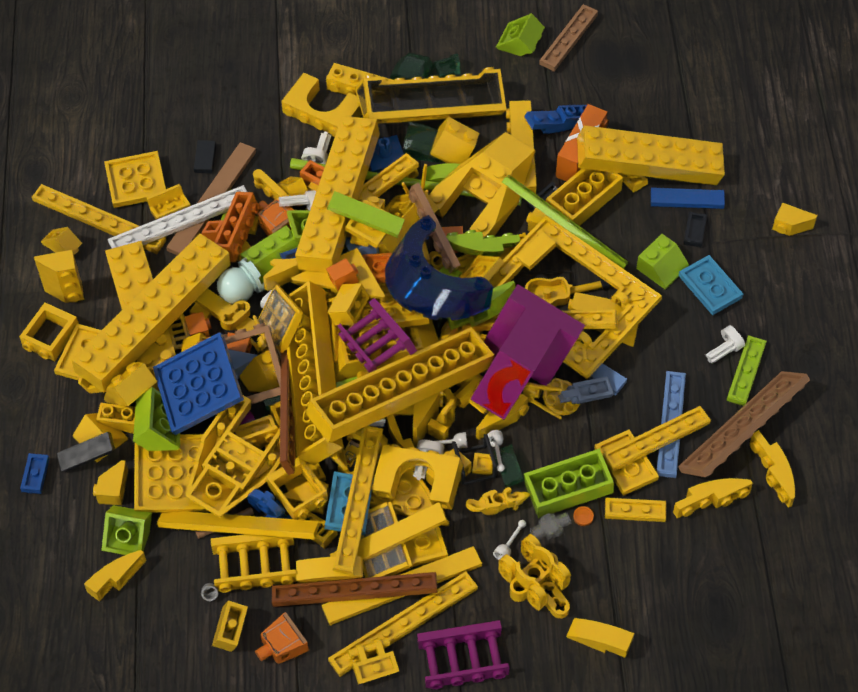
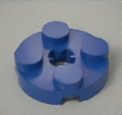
(265, 503)

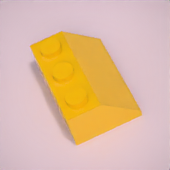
(60, 276)

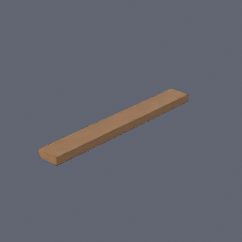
(222, 183)

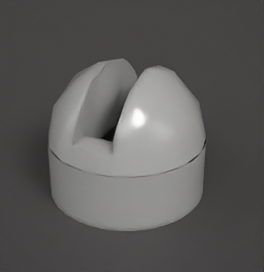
(211, 594)

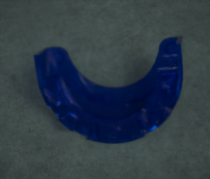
(425, 289)

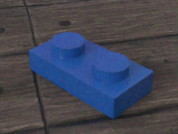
(34, 473)

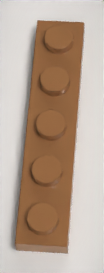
(568, 37)
(441, 242)

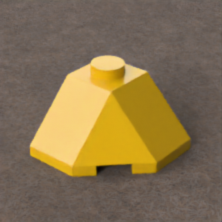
(260, 374)

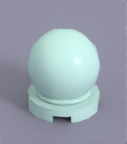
(240, 282)

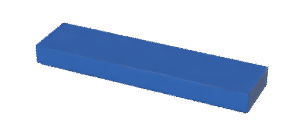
(687, 198)

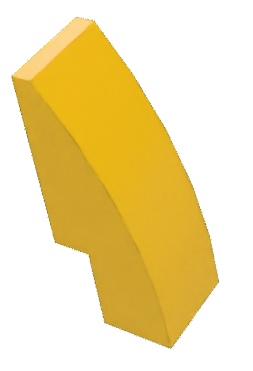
(322, 570)
(114, 574)
(601, 636)

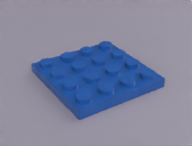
(198, 383)

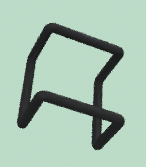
(486, 442)

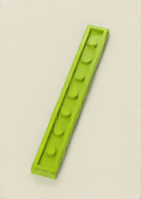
(563, 220)

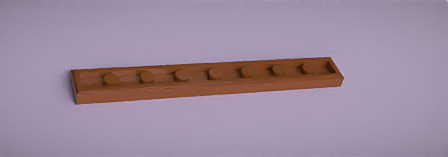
(287, 422)
(354, 589)

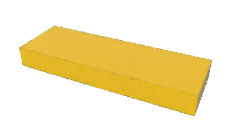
(635, 509)

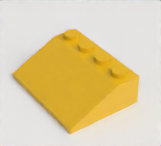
(403, 208)

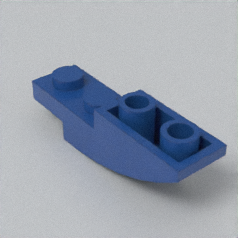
(555, 121)

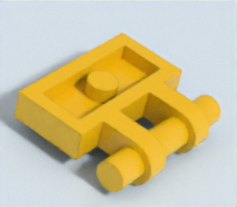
(374, 667)

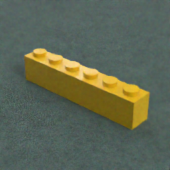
(521, 130)

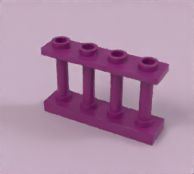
(386, 322)
(469, 635)

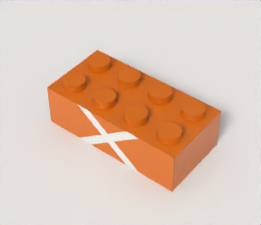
(568, 156)

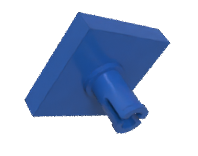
(385, 153)

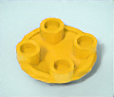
(552, 400)

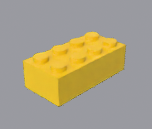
(585, 194)

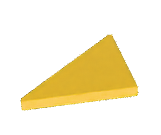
(364, 276)
(410, 497)

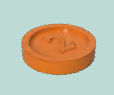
(583, 516)

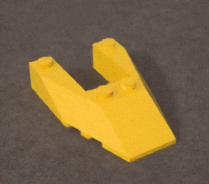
(483, 178)
(228, 465)

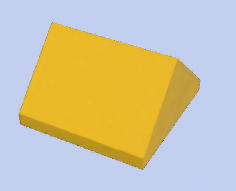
(91, 428)

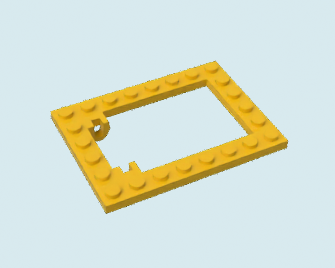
(635, 296)

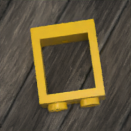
(56, 316)
(280, 478)

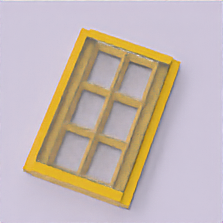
(282, 316)
(393, 560)

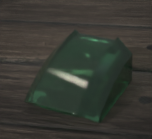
(412, 66)
(419, 141)

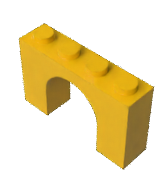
(302, 93)
(397, 460)

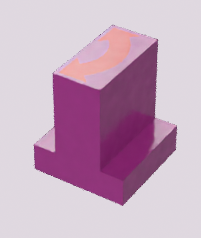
(528, 343)

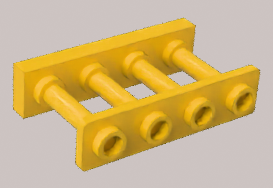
(244, 543)

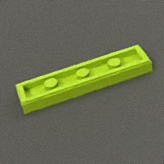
(365, 214)
(746, 370)

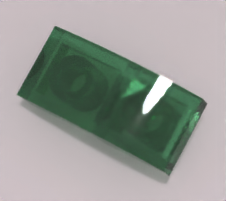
(512, 473)

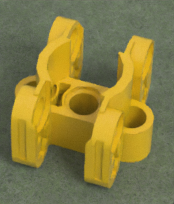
(536, 556)

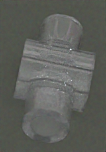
(551, 526)

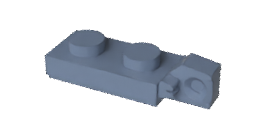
(587, 391)

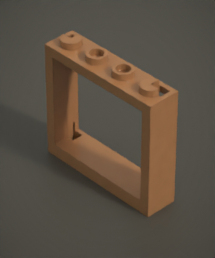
(260, 329)

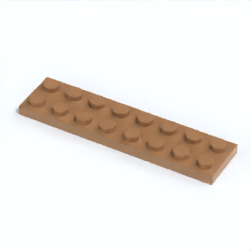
(744, 424)

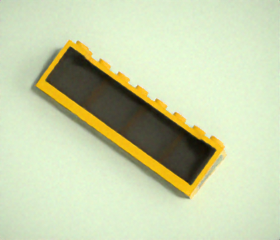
(432, 97)

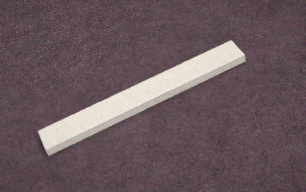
(177, 221)

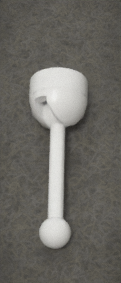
(460, 439)
(498, 440)
(504, 549)

